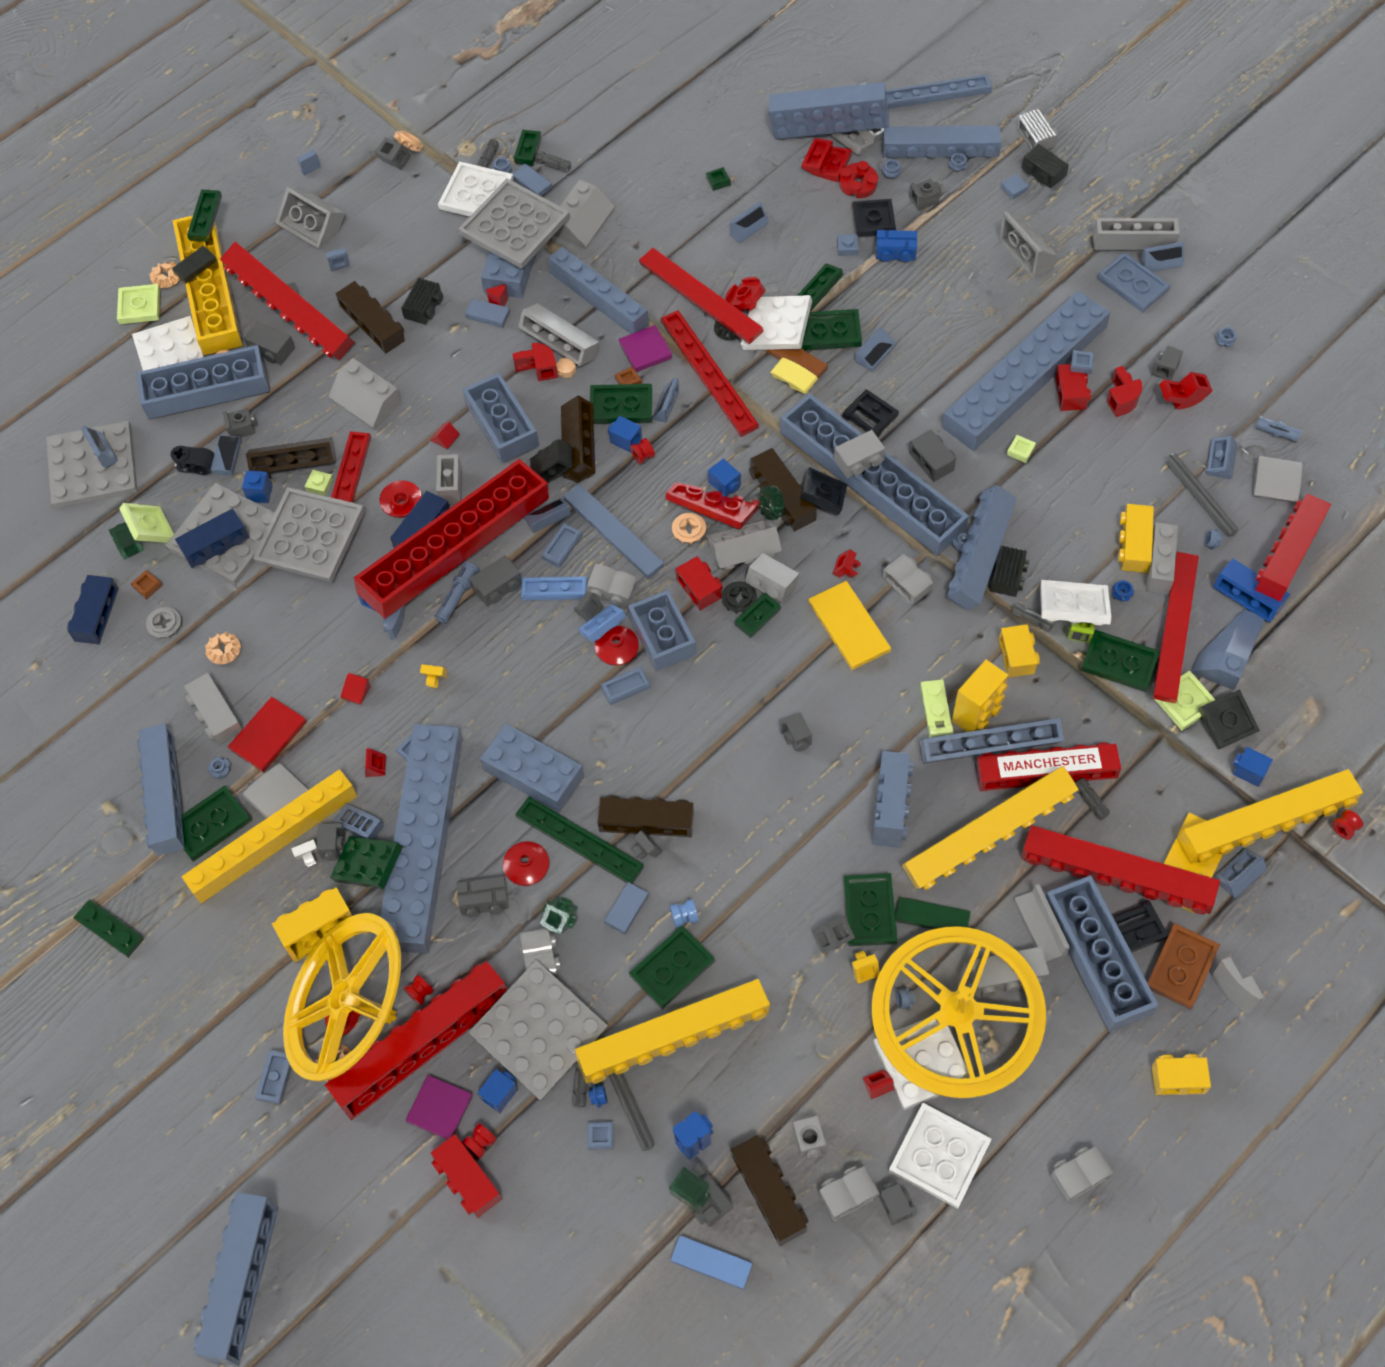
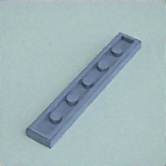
(939, 91)
(614, 531)

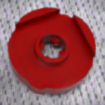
(858, 171)
(745, 294)

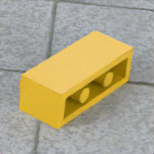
(1136, 538)

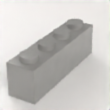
(1134, 233)
(558, 334)

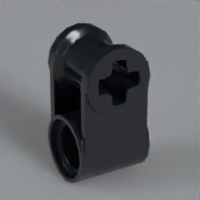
(193, 461)

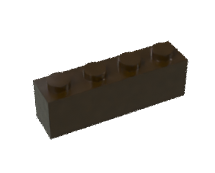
(370, 316)
(578, 431)
(291, 455)
(771, 471)
(649, 816)
(769, 1191)

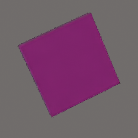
(645, 348)
(439, 1107)

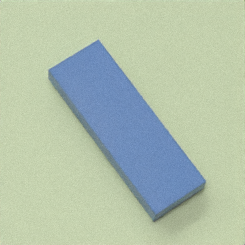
(553, 588)
(711, 1262)

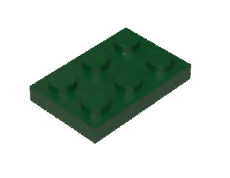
(832, 330)
(622, 400)
(1120, 660)
(212, 822)
(366, 862)
(870, 909)
(672, 967)

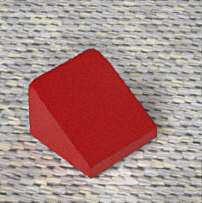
(355, 688)

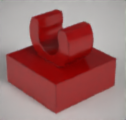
(845, 563)

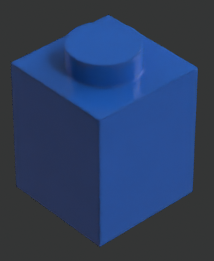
(624, 433)
(724, 477)
(257, 486)
(1251, 766)
(498, 1090)

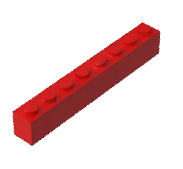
(285, 299)
(1121, 870)

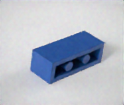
(1240, 585)

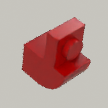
(538, 358)
(1188, 391)
(1125, 394)

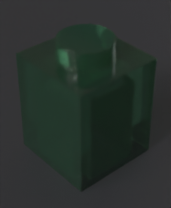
(124, 541)
(690, 1189)

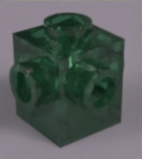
(559, 915)

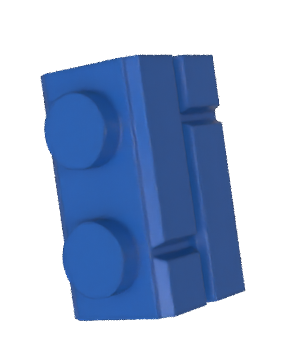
(896, 245)
(693, 1134)

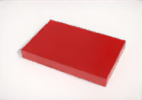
(267, 734)

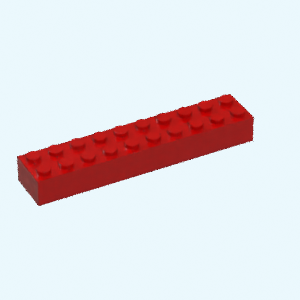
(451, 538)

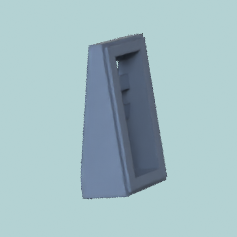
(372, 831)

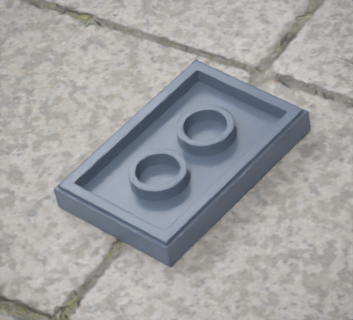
(1133, 282)

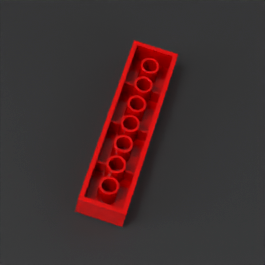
(417, 1040)

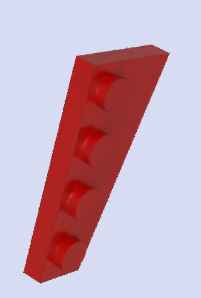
(712, 504)

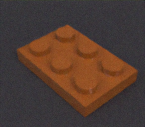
(1182, 966)

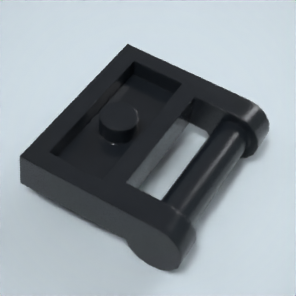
(875, 409)
(1143, 932)

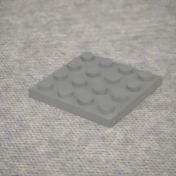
(514, 223)
(78, 474)
(309, 534)
(236, 560)
(537, 1029)

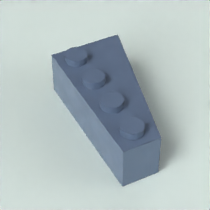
(892, 799)

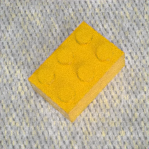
(980, 698)
(310, 922)

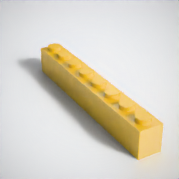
(1270, 816)
(990, 827)
(269, 836)
(672, 1031)

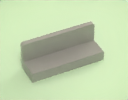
(1042, 924)

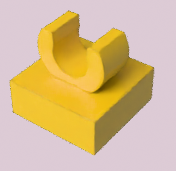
(433, 674)
(865, 967)

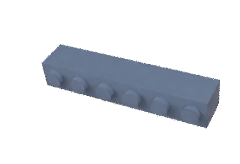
(941, 141)
(598, 291)
(981, 547)
(991, 741)
(161, 790)

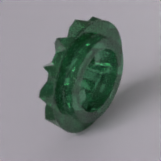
(776, 502)

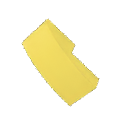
(794, 374)

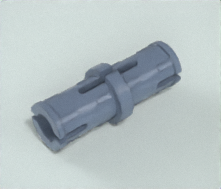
(1293, 433)

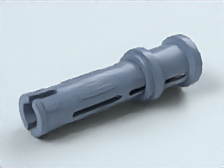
(460, 584)

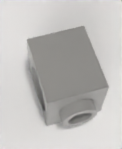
(809, 1126)

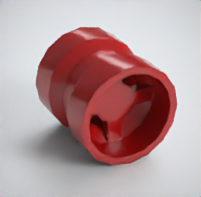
(481, 1138)

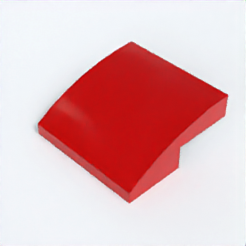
(826, 160)

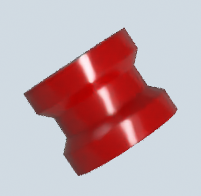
(642, 451)
(1347, 824)
(418, 990)

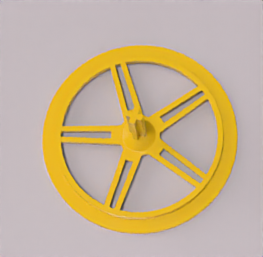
(342, 998)
(958, 1011)

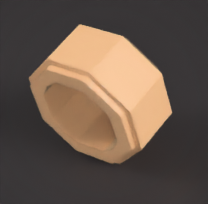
(566, 367)

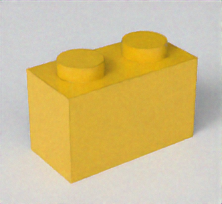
(1018, 650)
(1181, 1075)

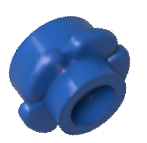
(1123, 586)
(598, 1095)

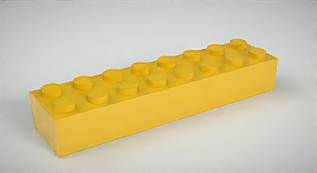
(209, 294)

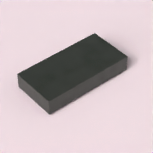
(194, 264)

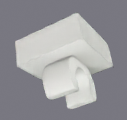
(306, 852)

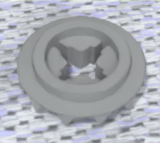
(154, 622)

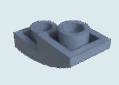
(394, 622)

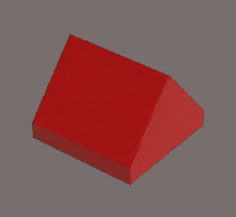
(497, 295)
(445, 435)
(375, 763)
(878, 1083)

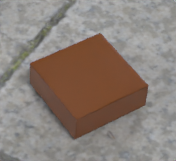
(628, 376)
(146, 584)

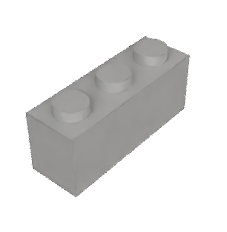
(1163, 558)
(212, 709)
(999, 976)

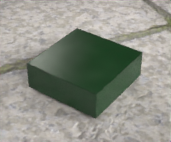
(718, 179)

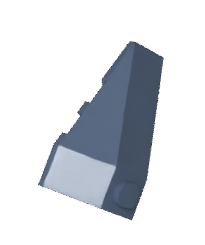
(1228, 653)

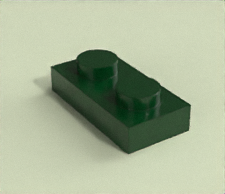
(527, 147)
(757, 615)

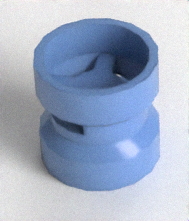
(684, 913)

